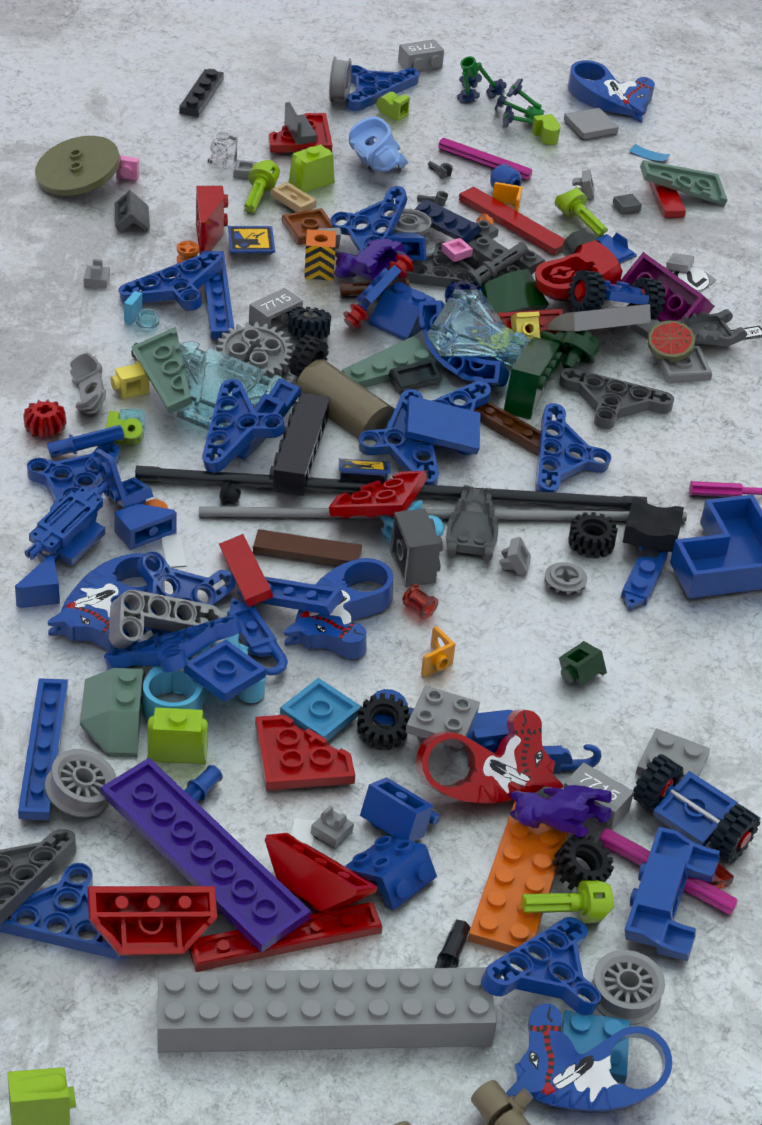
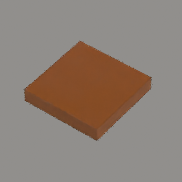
(299, 222)

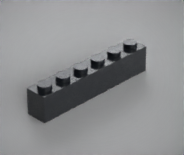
(300, 444)

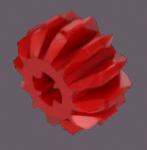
(44, 419)

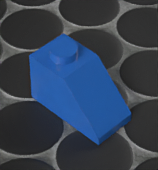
(413, 243)
(144, 524)

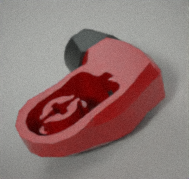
(581, 253)

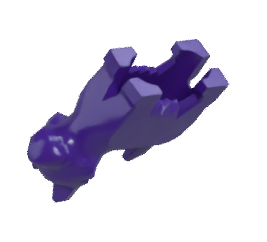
(369, 261)
(564, 810)

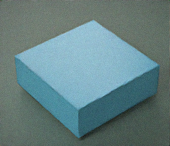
(132, 307)

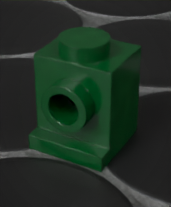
(582, 663)

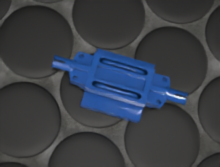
(69, 527)

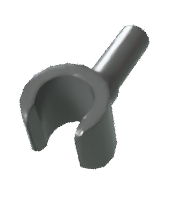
(444, 169)
(440, 199)

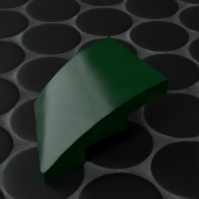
(514, 293)

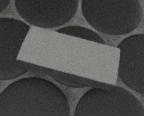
(602, 318)

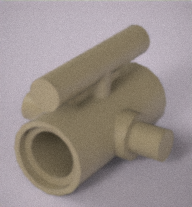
(498, 1107)

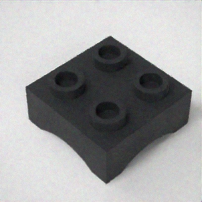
(652, 526)

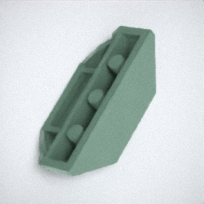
(114, 710)

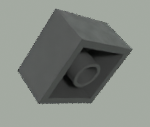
(415, 547)

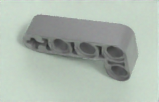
(142, 616)

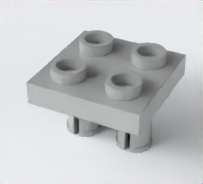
(442, 712)

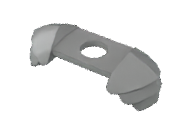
(86, 373)

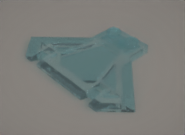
(473, 328)
(207, 372)

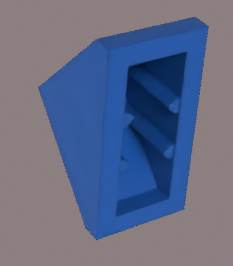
(39, 586)

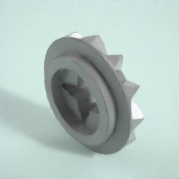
(574, 574)

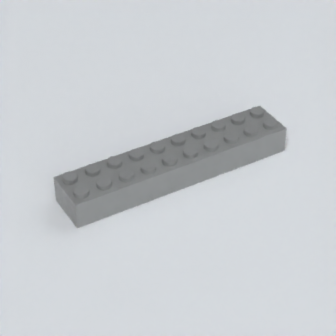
(323, 1009)

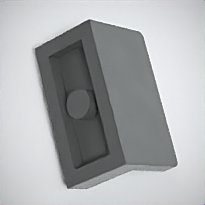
(298, 126)
(129, 210)

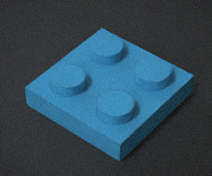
(321, 709)
(591, 1030)

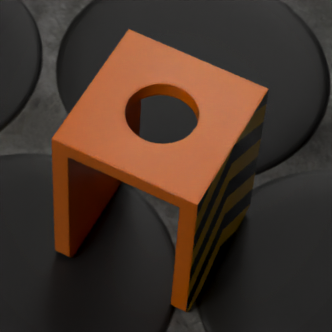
(320, 254)

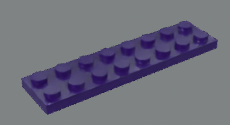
(206, 854)

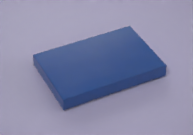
(443, 425)

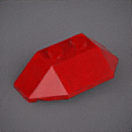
(315, 875)
(151, 917)

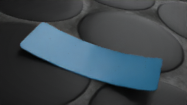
(642, 152)

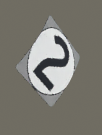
(696, 278)

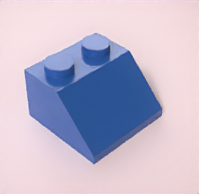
(399, 311)

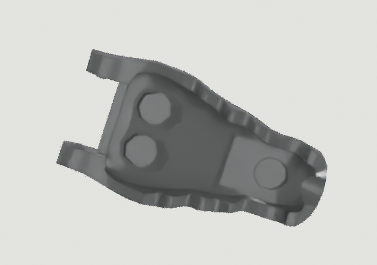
(713, 330)
(473, 524)

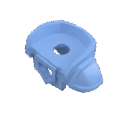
(384, 152)

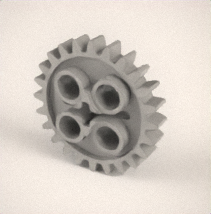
(258, 347)

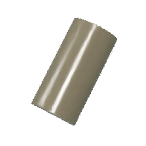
(350, 403)

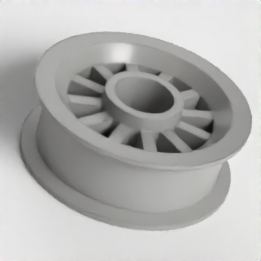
(340, 79)
(77, 782)
(628, 986)

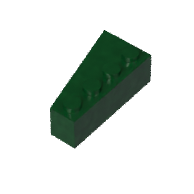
(531, 376)

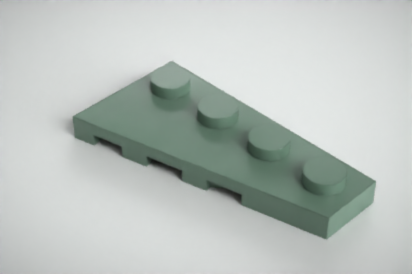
(686, 180)
(377, 367)
(165, 368)

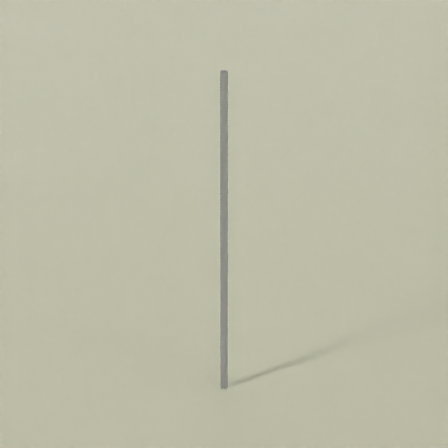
(291, 512)

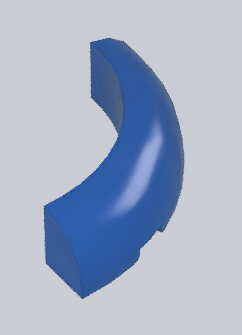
(465, 367)

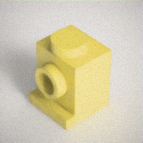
(520, 320)
(130, 381)

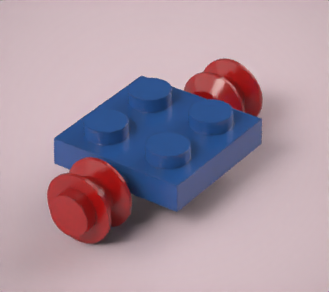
(376, 287)

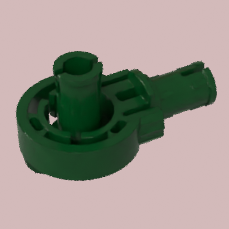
(577, 345)

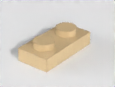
(293, 197)

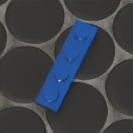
(302, 596)

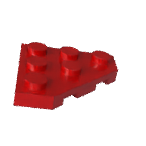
(283, 141)
(379, 498)
(299, 756)

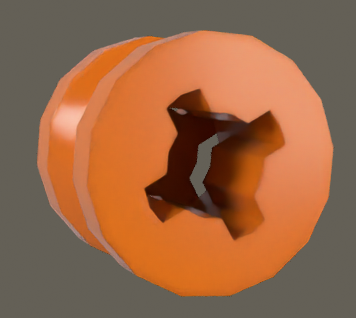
(187, 250)

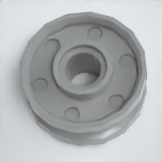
(413, 222)

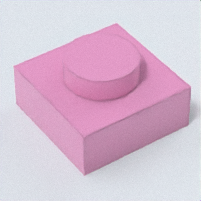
(128, 168)
(457, 249)

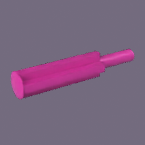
(721, 489)

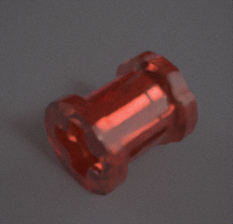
(420, 601)

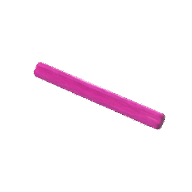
(481, 157)
(695, 887)

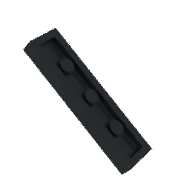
(201, 92)

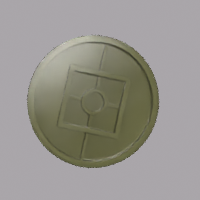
(77, 165)

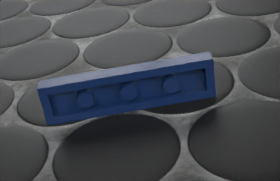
(449, 222)

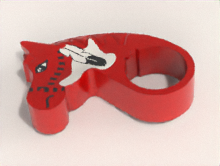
(515, 766)

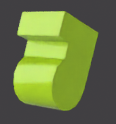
(394, 106)
(547, 128)
(132, 428)

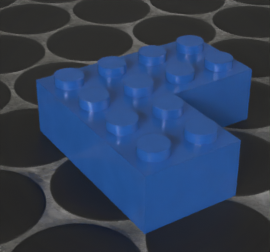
(729, 554)

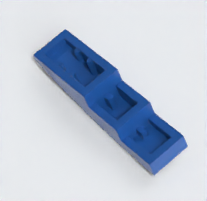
(279, 402)

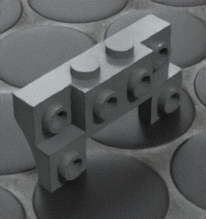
(488, 249)

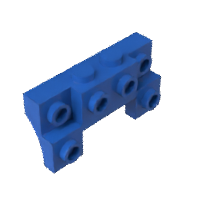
(660, 891)

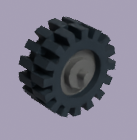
(309, 322)

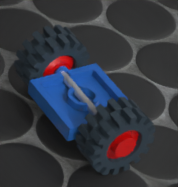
(590, 289)
(695, 808)

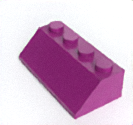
(680, 297)

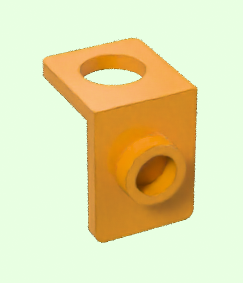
(508, 194)
(441, 656)

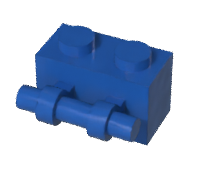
(397, 810)

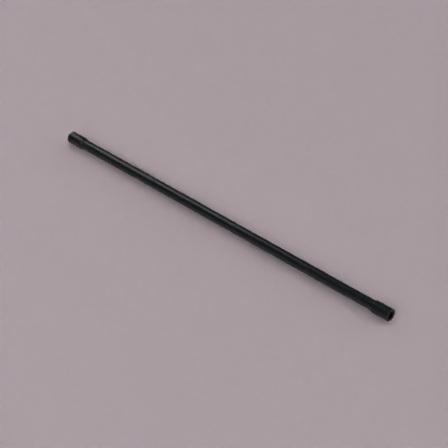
(157, 474)

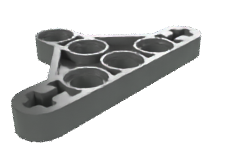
(435, 266)
(625, 401)
(22, 862)

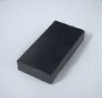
(415, 375)

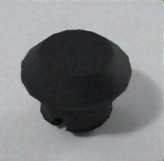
(229, 493)

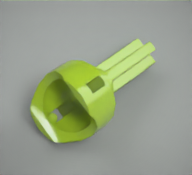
(261, 180)
(573, 204)
(586, 902)

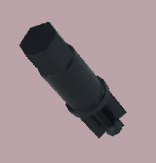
(453, 945)

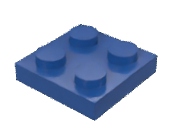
(225, 670)

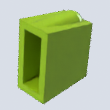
(312, 168)
(178, 736)
(40, 1097)

